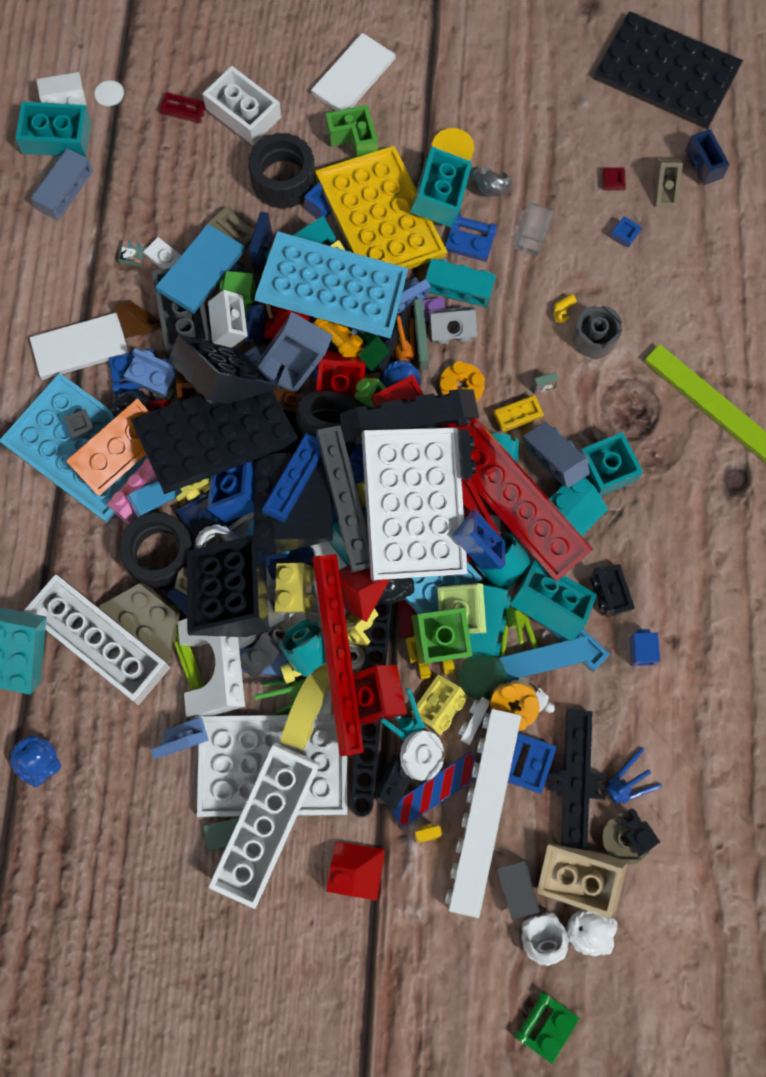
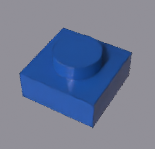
(626, 231)

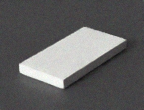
(353, 73)
(78, 346)

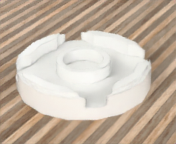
(422, 755)

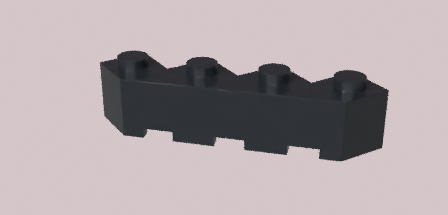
(420, 413)

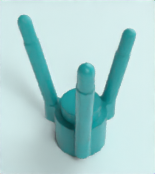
(407, 724)

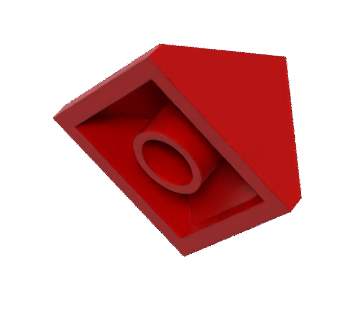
(360, 591)

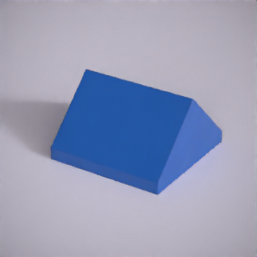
(481, 541)

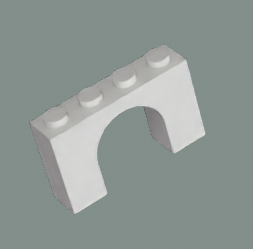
(226, 686)

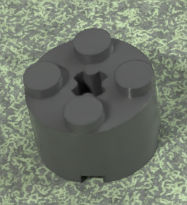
(597, 331)

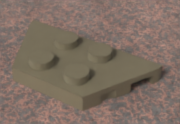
(145, 618)

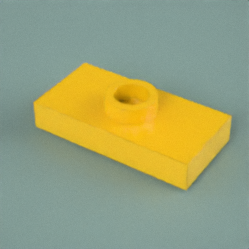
(518, 414)
(427, 833)

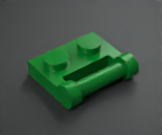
(552, 1033)

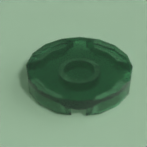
(481, 675)

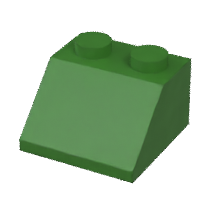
(441, 635)

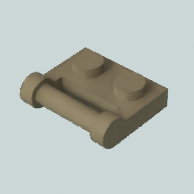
(228, 214)

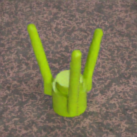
(516, 620)

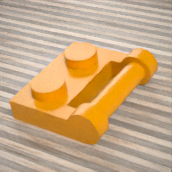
(342, 337)

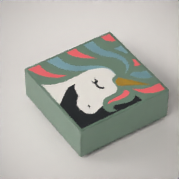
(132, 253)
(545, 382)

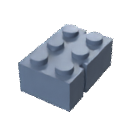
(297, 347)

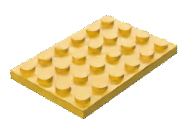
(373, 209)

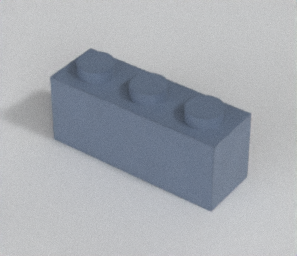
(62, 184)
(557, 454)

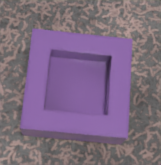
(432, 304)

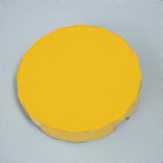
(455, 142)

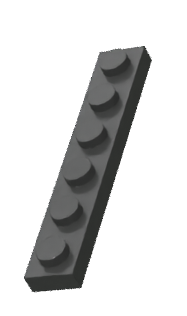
(344, 497)

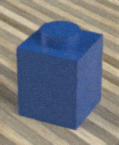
(644, 648)

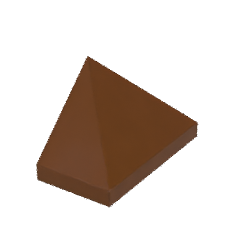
(135, 320)

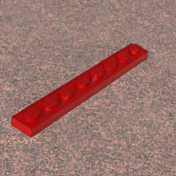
(338, 655)

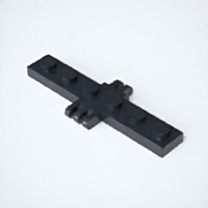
(576, 781)

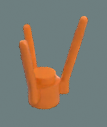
(403, 349)

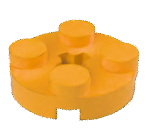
(462, 372)
(518, 691)

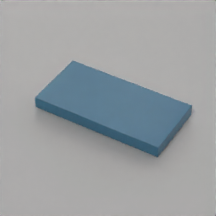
(200, 268)

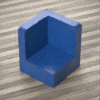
(316, 203)

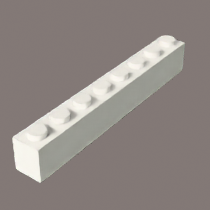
(484, 813)

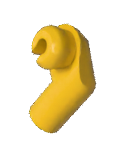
(561, 307)

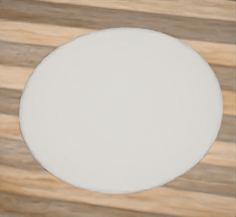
(109, 93)

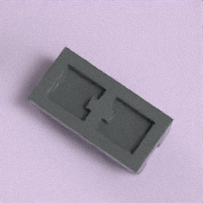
(519, 890)

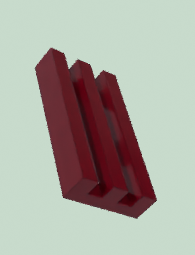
(181, 110)

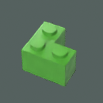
(352, 126)
(241, 284)

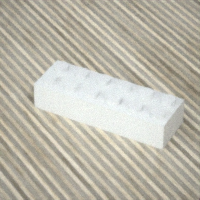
(98, 640)
(264, 825)

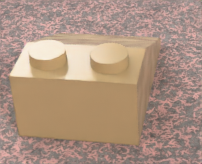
(582, 878)

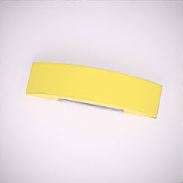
(306, 708)

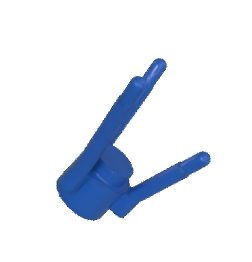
(620, 790)

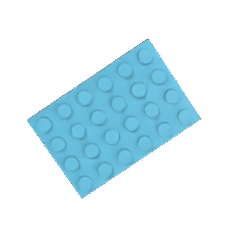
(332, 284)
(45, 442)

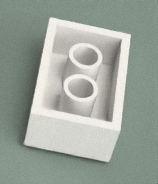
(242, 105)

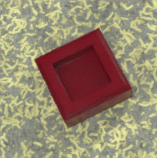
(613, 178)

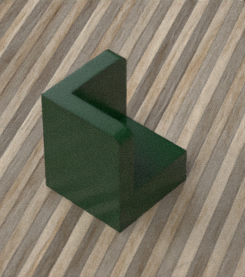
(373, 351)

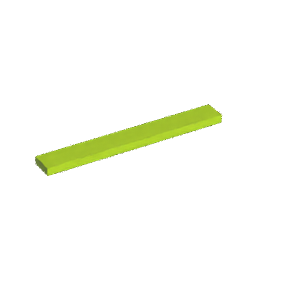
(708, 400)

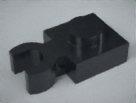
(641, 835)

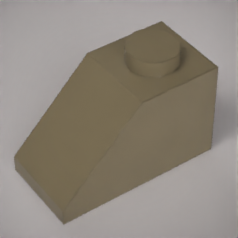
(667, 181)

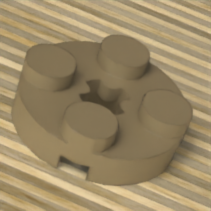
(612, 843)

